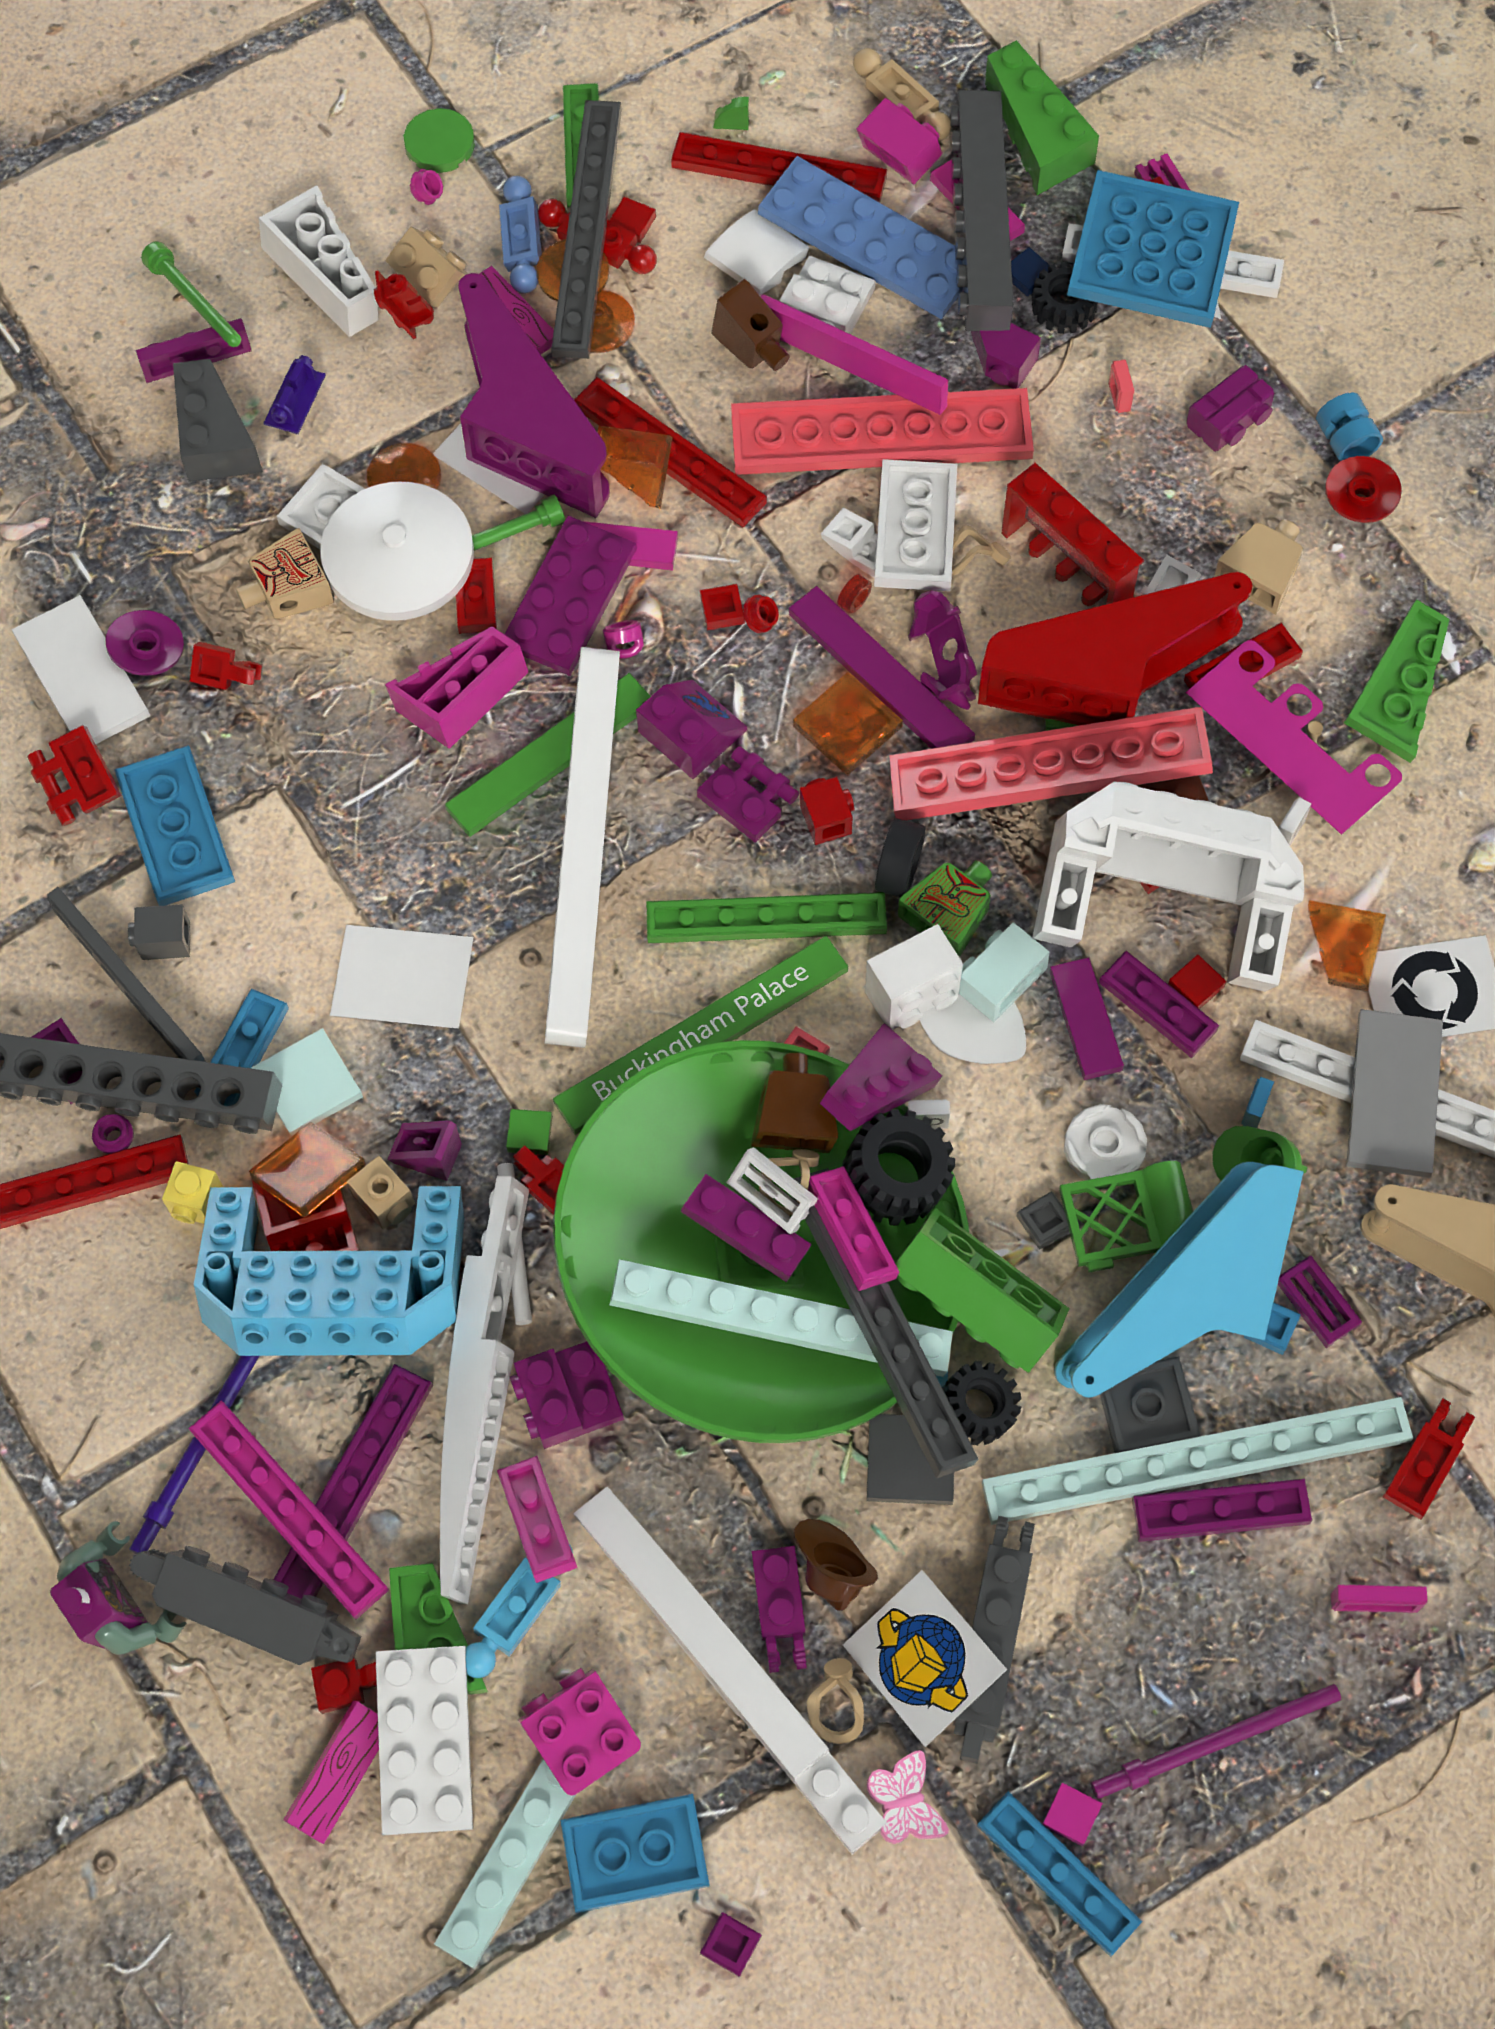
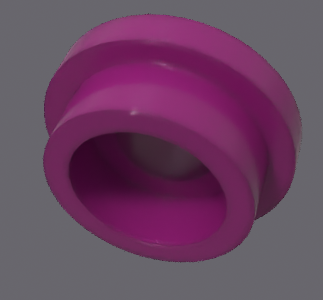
(111, 1123)

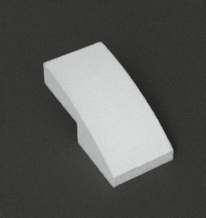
(853, 539)

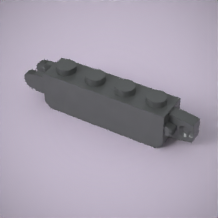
(244, 1607)
(997, 1625)

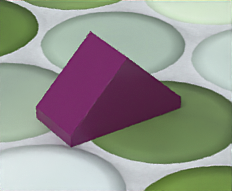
(427, 1147)

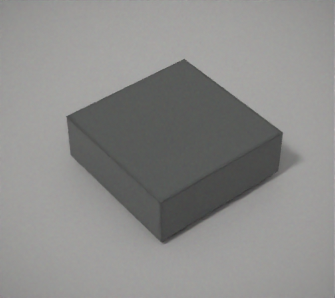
(1044, 1220)

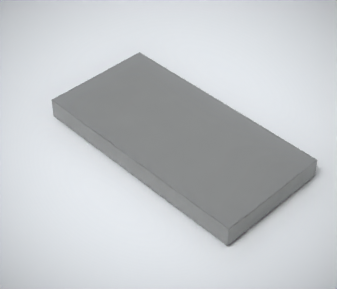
(1395, 1093)

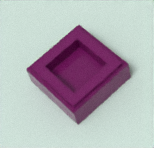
(730, 1944)

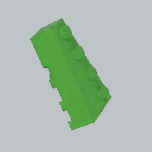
(1040, 119)

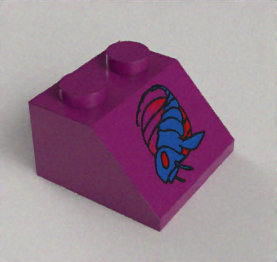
(688, 725)

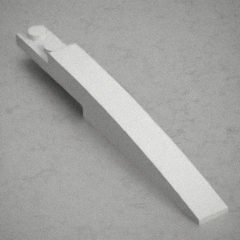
(477, 1388)
(731, 1670)

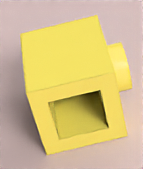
(189, 1192)

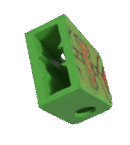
(950, 900)

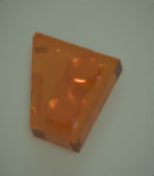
(637, 461)

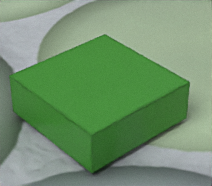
(529, 1129)

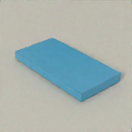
(174, 826)

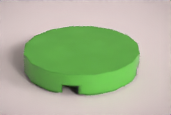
(439, 140)

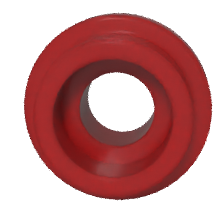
(760, 613)

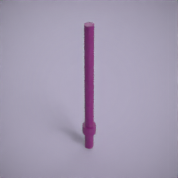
(1137, 1773)

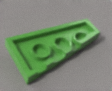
(1398, 690)

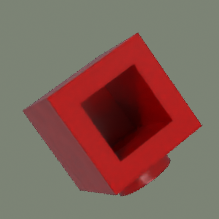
(827, 809)

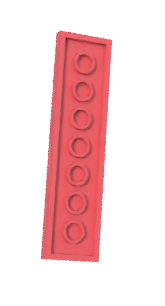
(875, 428)
(1050, 764)

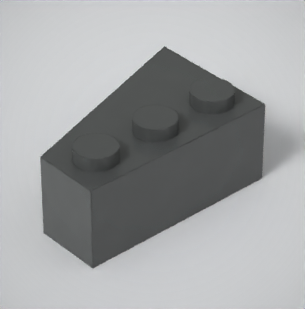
(209, 426)

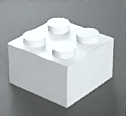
(913, 978)

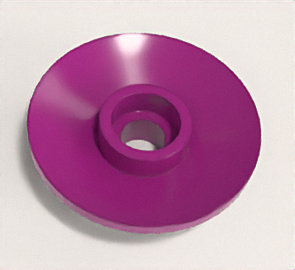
(149, 631)

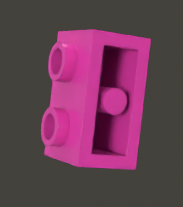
(900, 140)

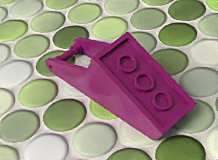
(522, 414)

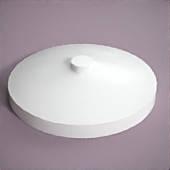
(397, 551)

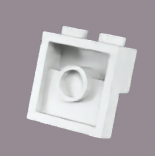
(829, 293)

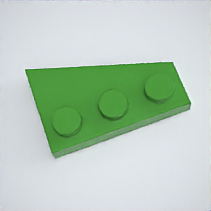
(424, 1616)

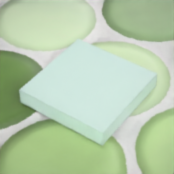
(312, 1081)

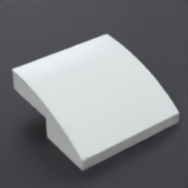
(756, 251)

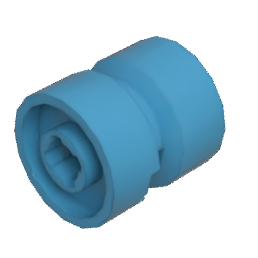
(1348, 427)

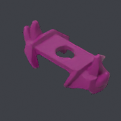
(941, 623)

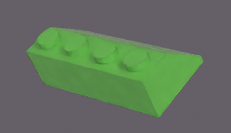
(981, 1291)

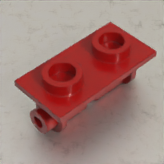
(402, 302)

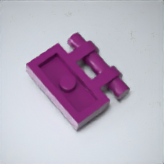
(740, 802)

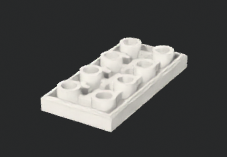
(77, 671)

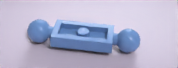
(520, 234)

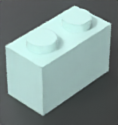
(1002, 971)

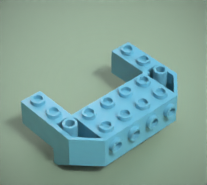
(328, 1298)

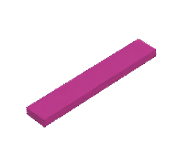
(860, 357)
(289, 1510)

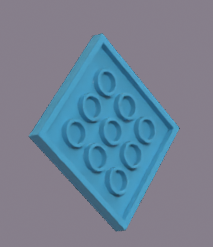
(1153, 249)

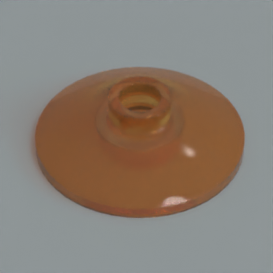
(613, 325)
(420, 464)

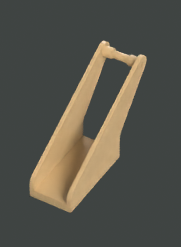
(1439, 1235)

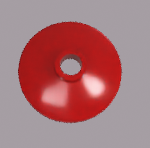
(1366, 477)

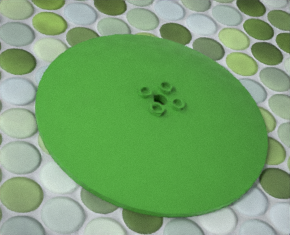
(624, 1203)

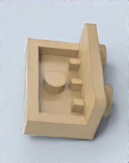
(427, 264)

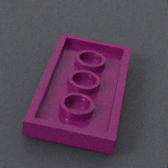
(570, 594)

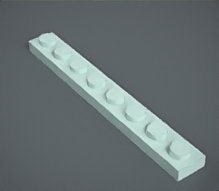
(758, 1313)

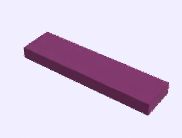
(1221, 1510)

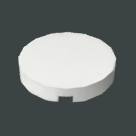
(1104, 1142)

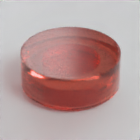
(854, 593)

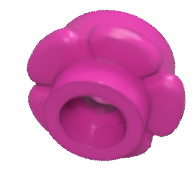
(426, 186)

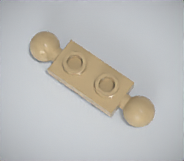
(899, 87)

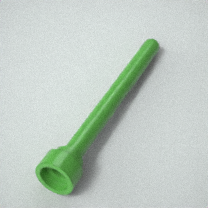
(161, 262)
(546, 514)

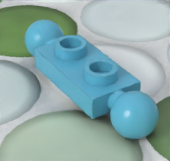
(508, 1618)

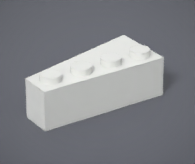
(319, 260)

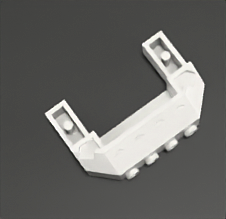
(1179, 848)

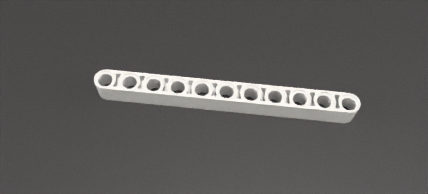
(582, 849)

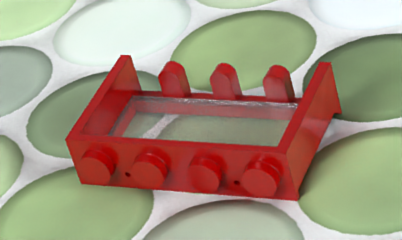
(1075, 532)

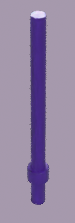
(159, 1512)

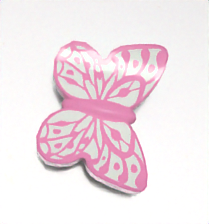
(903, 1801)

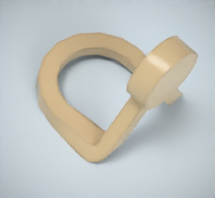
(994, 549)
(801, 1157)
(836, 1672)

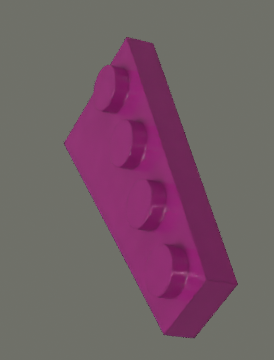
(879, 1080)

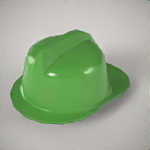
(1254, 1145)

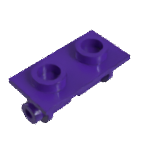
(295, 396)

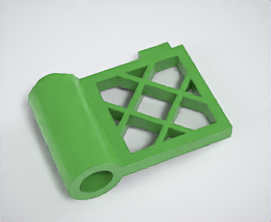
(1162, 1203)

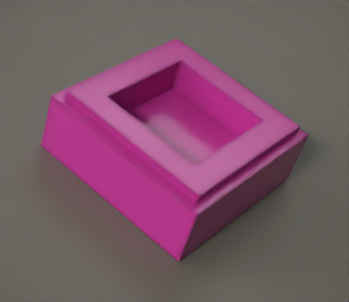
(1072, 1814)

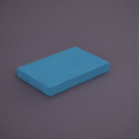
(634, 1853)

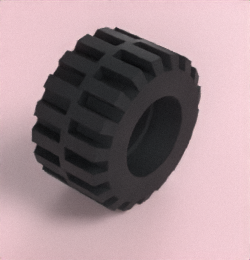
(916, 1143)

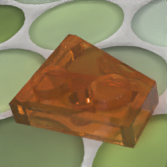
(1347, 943)

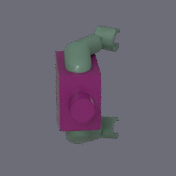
(99, 1603)

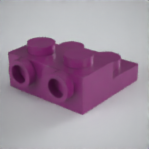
(565, 1394)

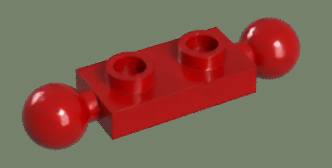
(618, 242)

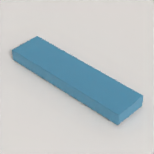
(1059, 1873)

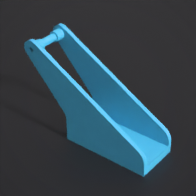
(1206, 1277)

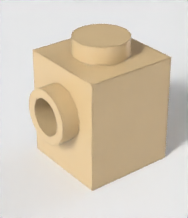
(381, 1193)

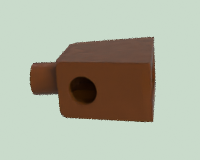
(749, 327)
(791, 1109)

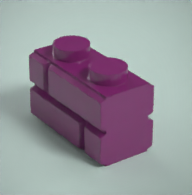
(1231, 408)

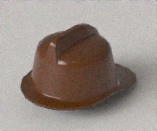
(834, 1563)

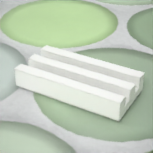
(799, 1211)

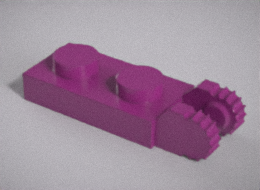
(779, 1603)

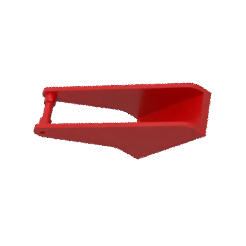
(1105, 657)

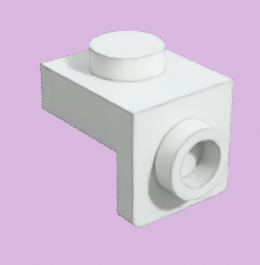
(1171, 574)

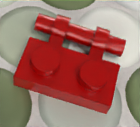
(84, 770)

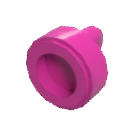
(622, 633)

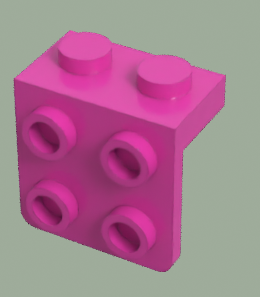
(579, 1731)

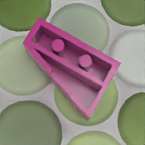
(461, 687)

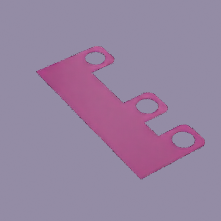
(1282, 746)

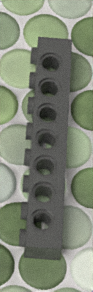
(253, 1110)

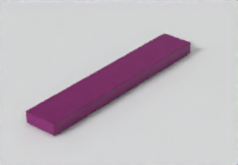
(879, 671)
(361, 1467)

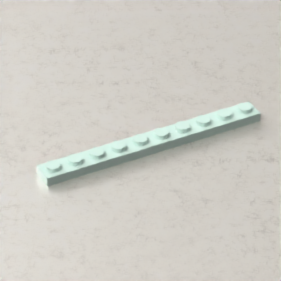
(1197, 1460)

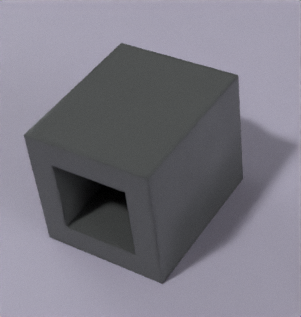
(160, 932)

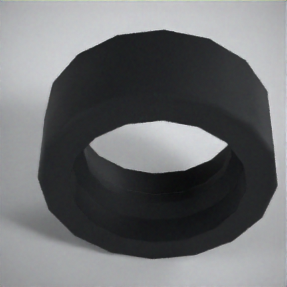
(900, 857)

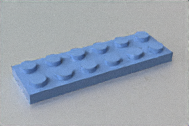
(864, 236)

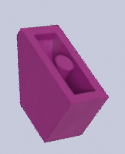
(1007, 354)

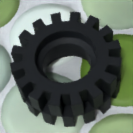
(1057, 313)
(999, 1392)

